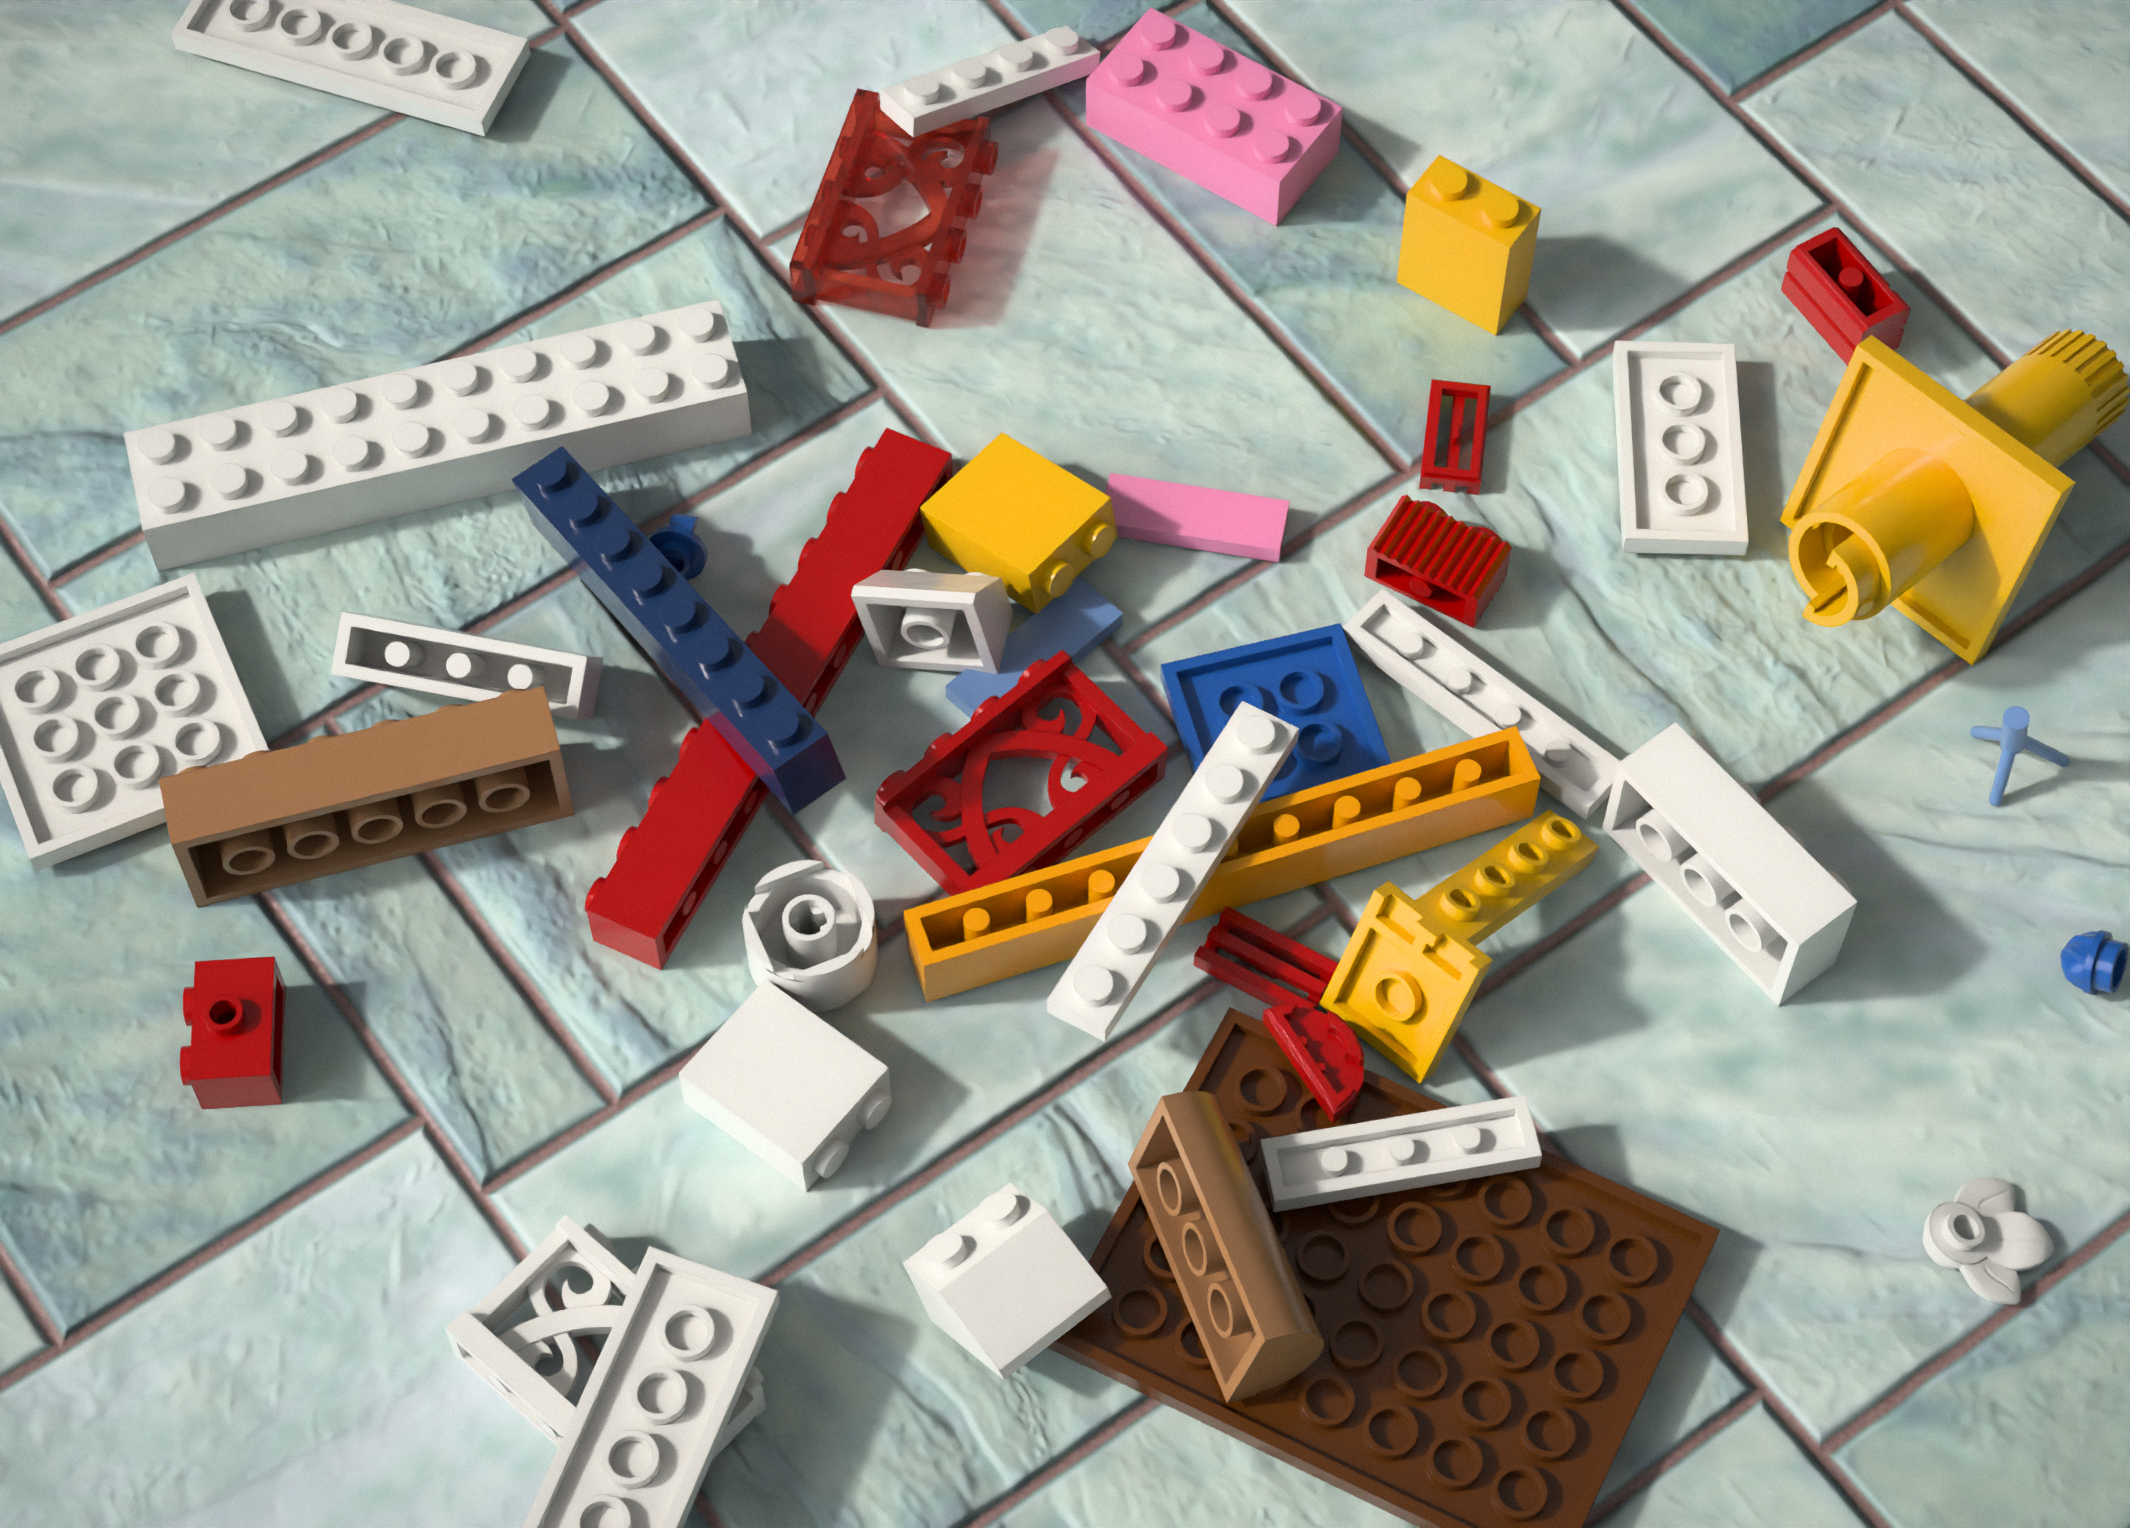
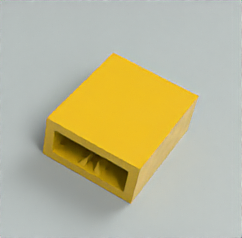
(1467, 244)
(1020, 522)

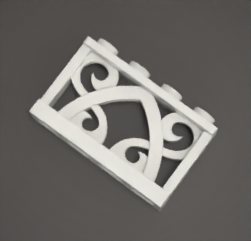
(510, 1359)

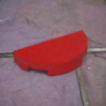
(1322, 1052)

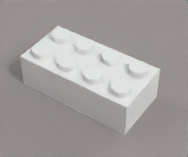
(1728, 863)

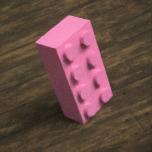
(1213, 116)

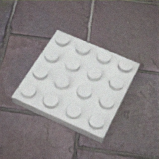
(109, 710)

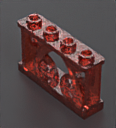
(865, 144)

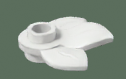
(1993, 1241)

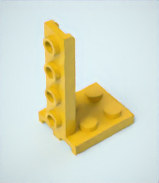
(1417, 960)

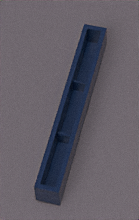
(680, 631)

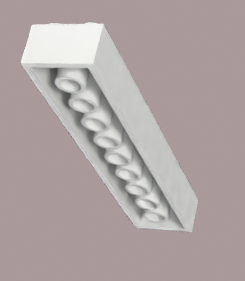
(435, 434)

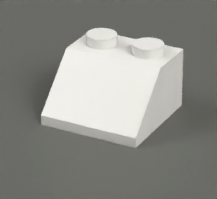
(934, 619)
(1005, 1281)

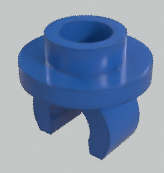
(681, 545)

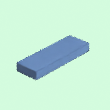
(1068, 623)

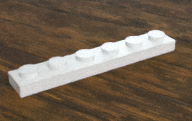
(1172, 871)

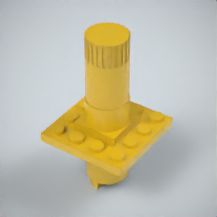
(1943, 495)

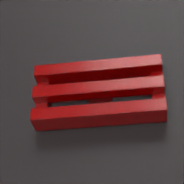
(1451, 475)
(1273, 943)

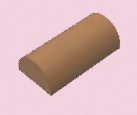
(1222, 1247)

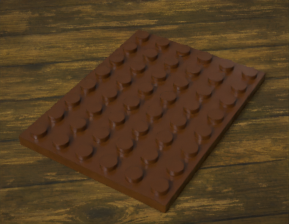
(1468, 1326)

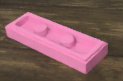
(1198, 517)

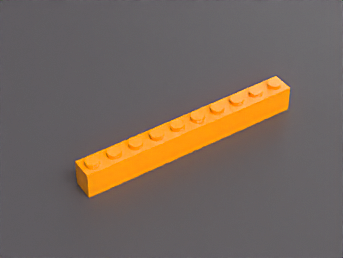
(1279, 849)

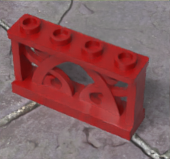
(991, 735)

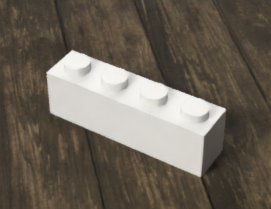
(463, 663)

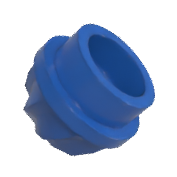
(2094, 962)

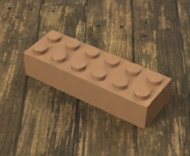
(366, 796)

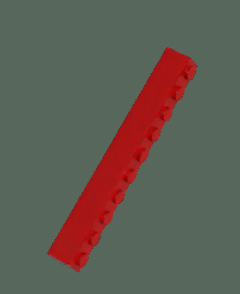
(806, 643)

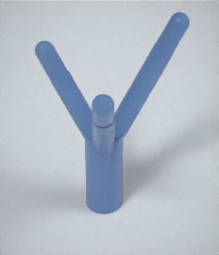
(2012, 741)

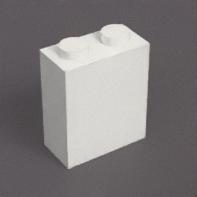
(787, 1086)

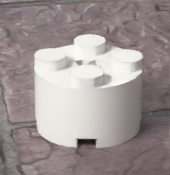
(812, 934)

